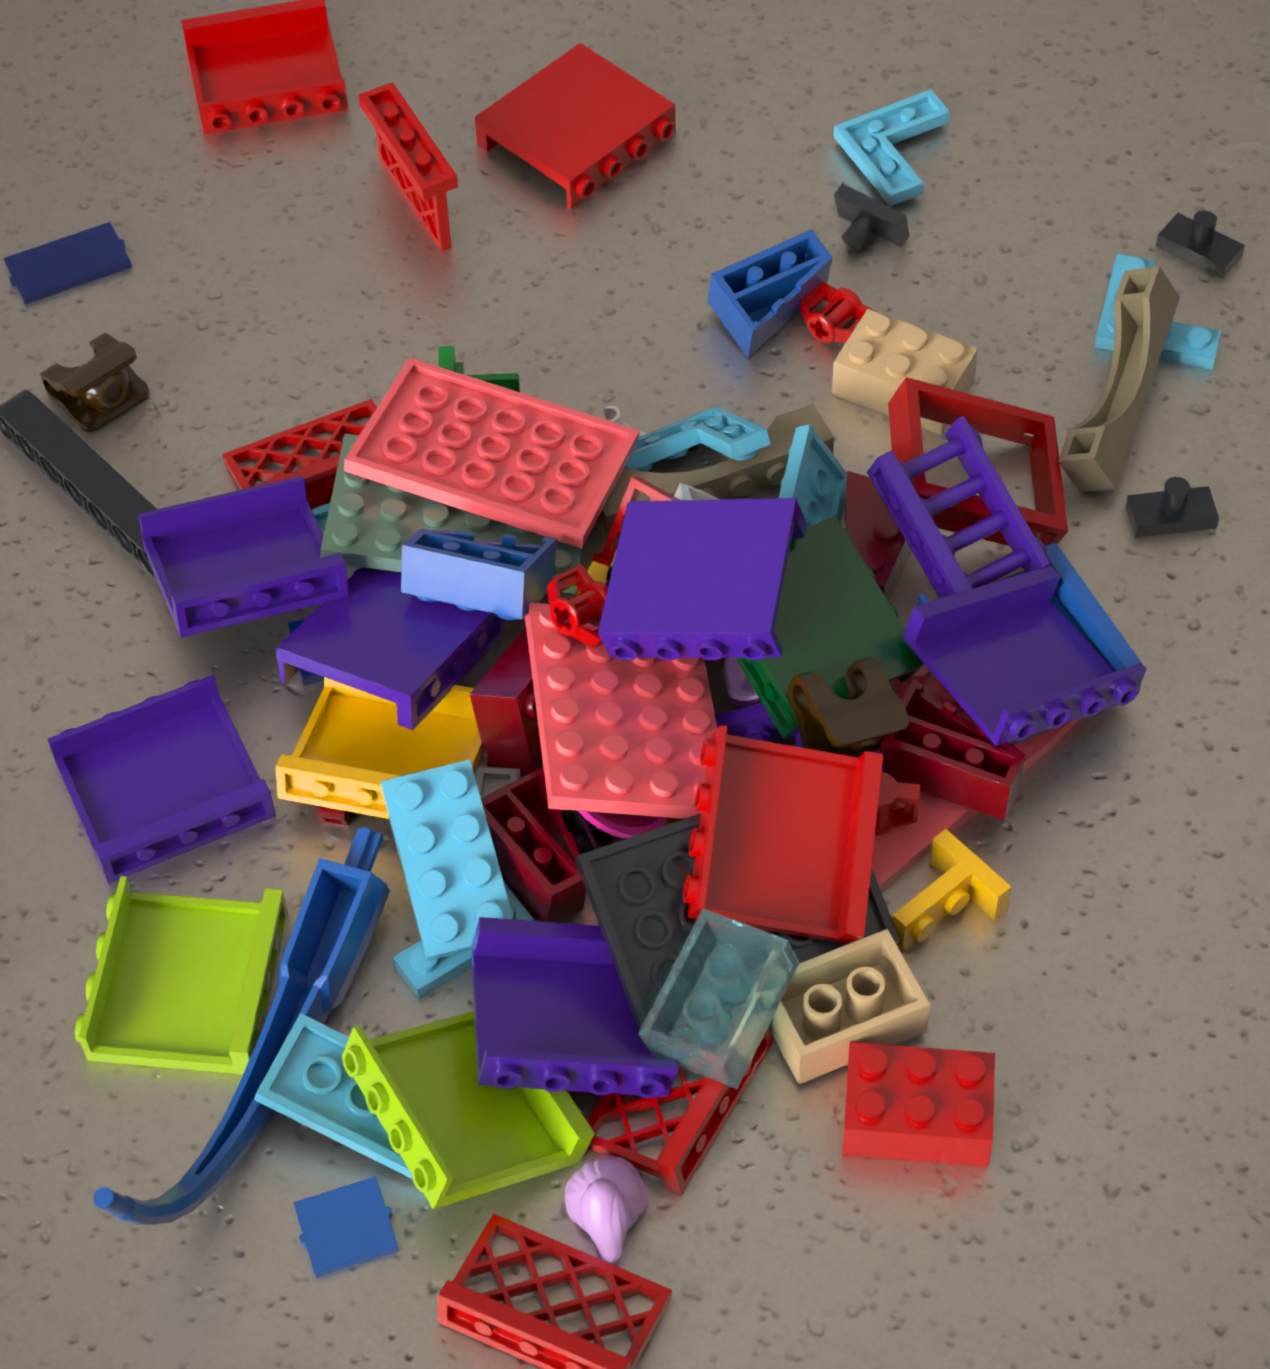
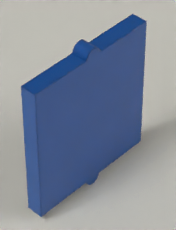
(346, 1226)

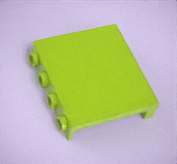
(182, 980)
(450, 1129)

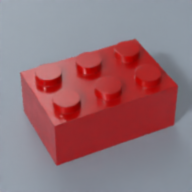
(919, 1104)

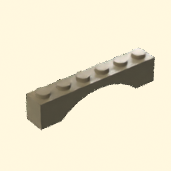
(1100, 443)
(731, 477)

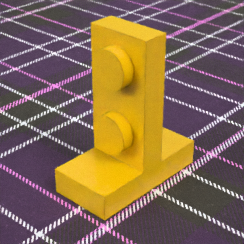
(962, 879)

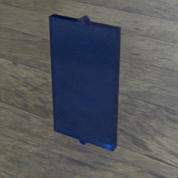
(67, 262)

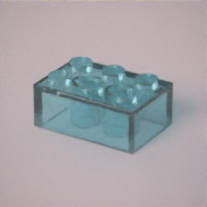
(719, 998)

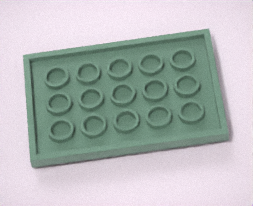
(374, 520)

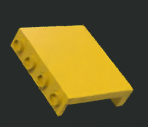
(358, 743)

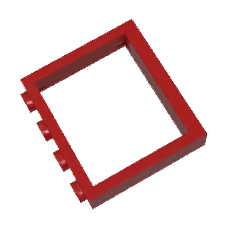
(989, 417)

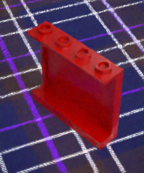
(264, 65)
(578, 122)
(784, 837)

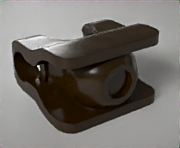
(99, 387)
(852, 724)

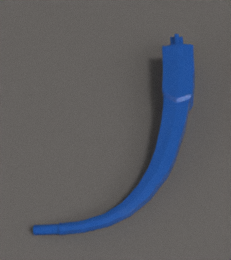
(313, 980)

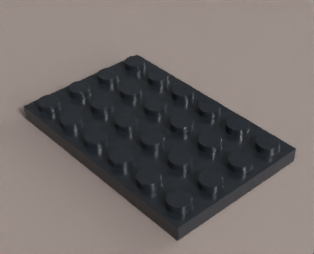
(642, 913)

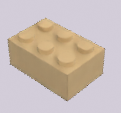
(889, 350)
(848, 997)

